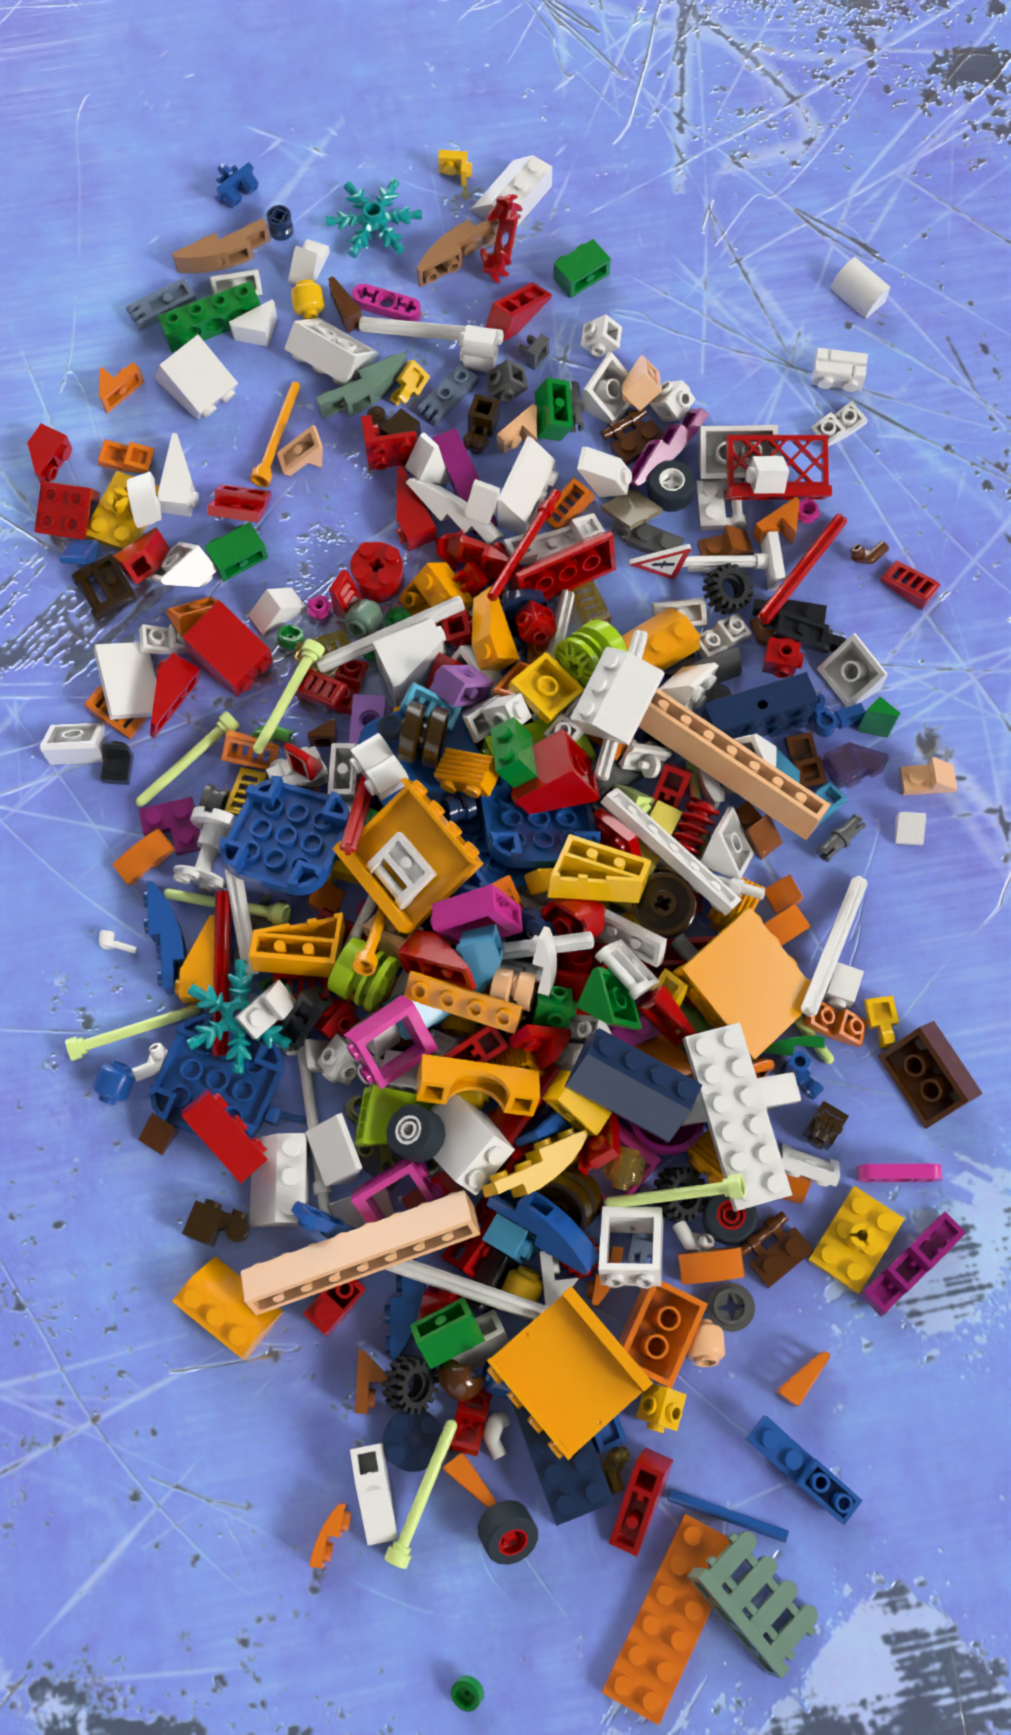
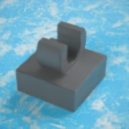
(536, 352)

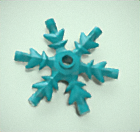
(374, 217)
(228, 1023)

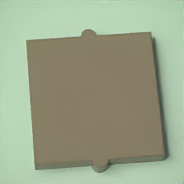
(631, 509)

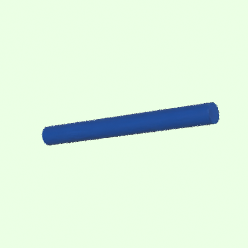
(727, 1515)

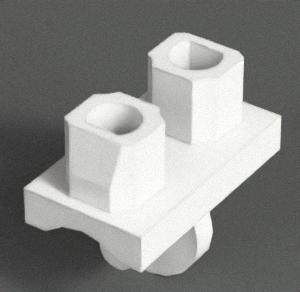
(645, 758)

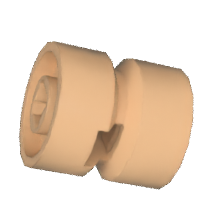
(514, 988)

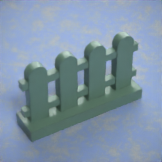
(730, 1604)

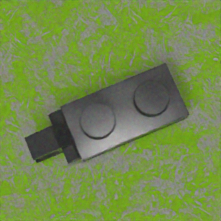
(647, 538)

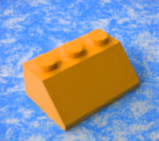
(668, 639)
(217, 1303)

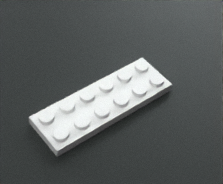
(737, 1114)

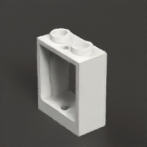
(631, 1220)

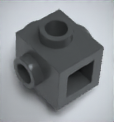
(506, 381)

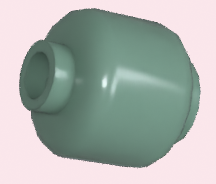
(363, 618)

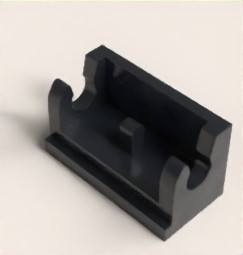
(304, 1016)

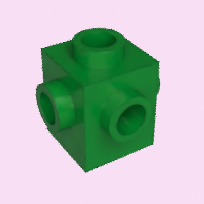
(553, 1009)

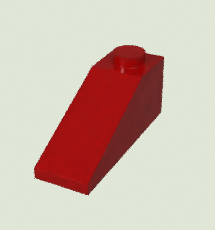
(517, 309)
(413, 519)
(173, 684)
(672, 785)
(433, 957)
(478, 1046)
(640, 1501)

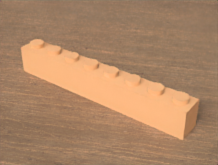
(733, 765)
(359, 1252)

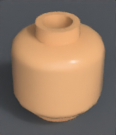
(707, 1345)

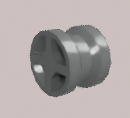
(214, 798)

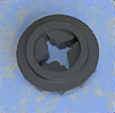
(739, 1296)

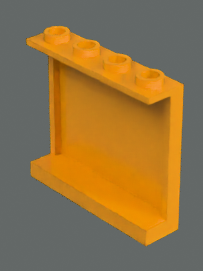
(435, 840)
(746, 980)
(463, 1001)

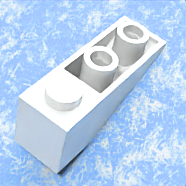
(374, 1493)

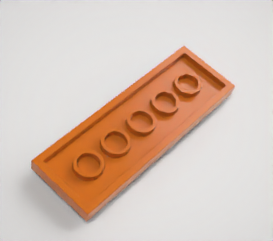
(665, 1625)

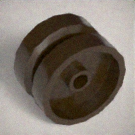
(419, 734)
(682, 905)
(575, 1195)

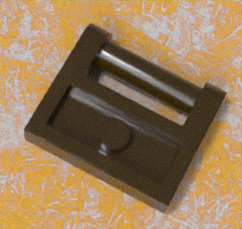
(111, 582)

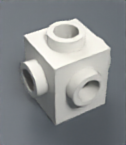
(601, 336)
(673, 401)
(337, 1062)

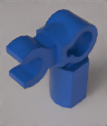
(826, 722)
(798, 1064)

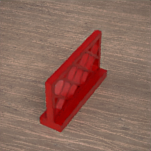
(801, 490)

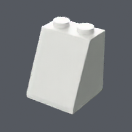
(196, 378)
(408, 656)
(471, 1144)

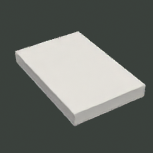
(126, 679)

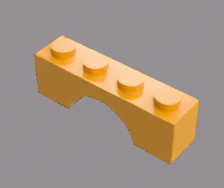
(512, 1087)

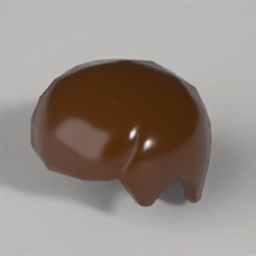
(457, 1382)

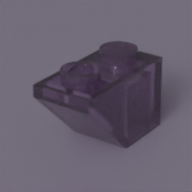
(852, 763)

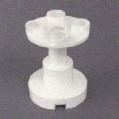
(212, 827)

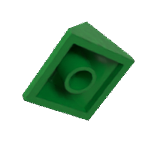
(609, 1000)

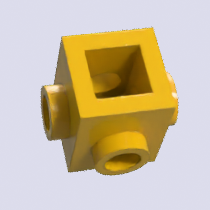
(661, 1408)

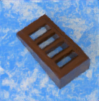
(347, 308)

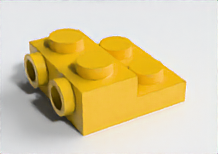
(546, 688)

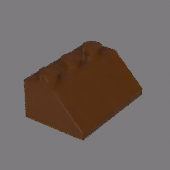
(929, 1074)

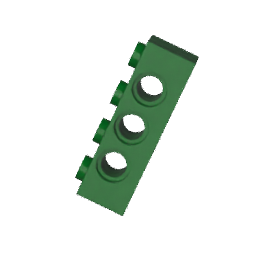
(207, 316)

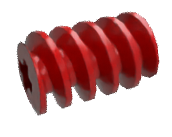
(695, 824)

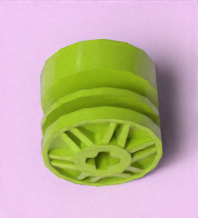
(583, 649)
(369, 989)

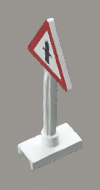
(670, 561)

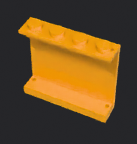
(568, 1373)

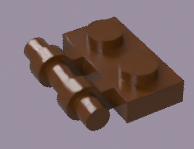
(631, 445)
(781, 1256)

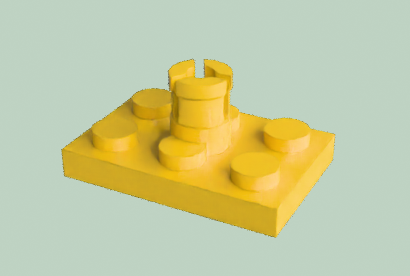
(113, 519)
(855, 1240)

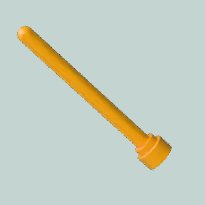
(262, 473)
(366, 960)

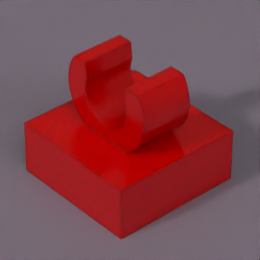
(472, 579)

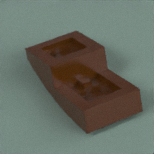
(804, 757)

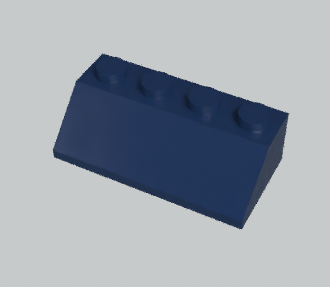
(633, 1085)

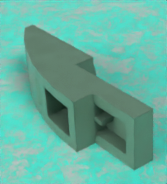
(373, 385)

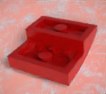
(239, 503)

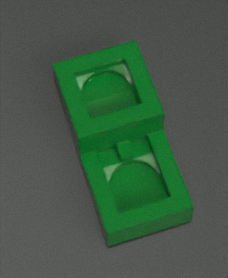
(788, 1046)

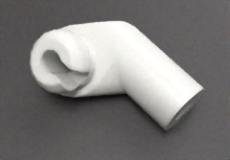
(154, 1064)
(693, 1241)
(493, 1432)

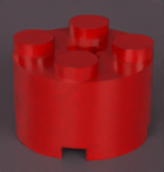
(377, 571)
(575, 916)

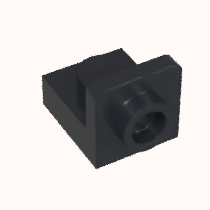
(116, 763)

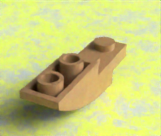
(448, 251)
(217, 254)

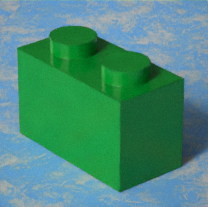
(581, 268)
(553, 409)
(236, 551)
(513, 752)
(447, 1333)

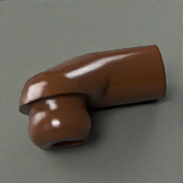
(865, 556)
(760, 632)

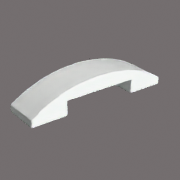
(557, 539)

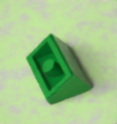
(879, 719)

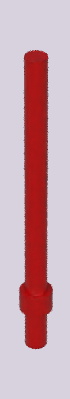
(544, 512)

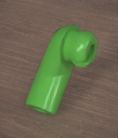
(280, 733)

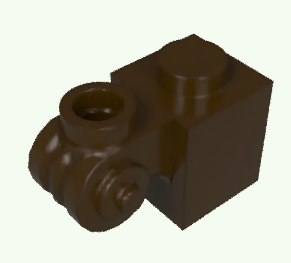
(481, 422)
(398, 423)
(825, 1126)
(208, 1221)

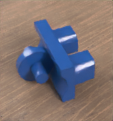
(232, 181)

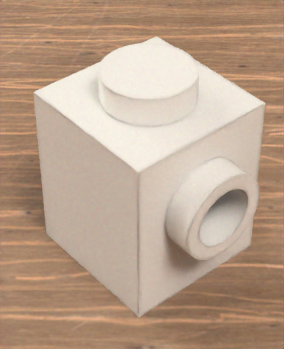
(767, 474)
(505, 708)
(843, 986)

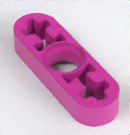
(394, 312)
(899, 1173)

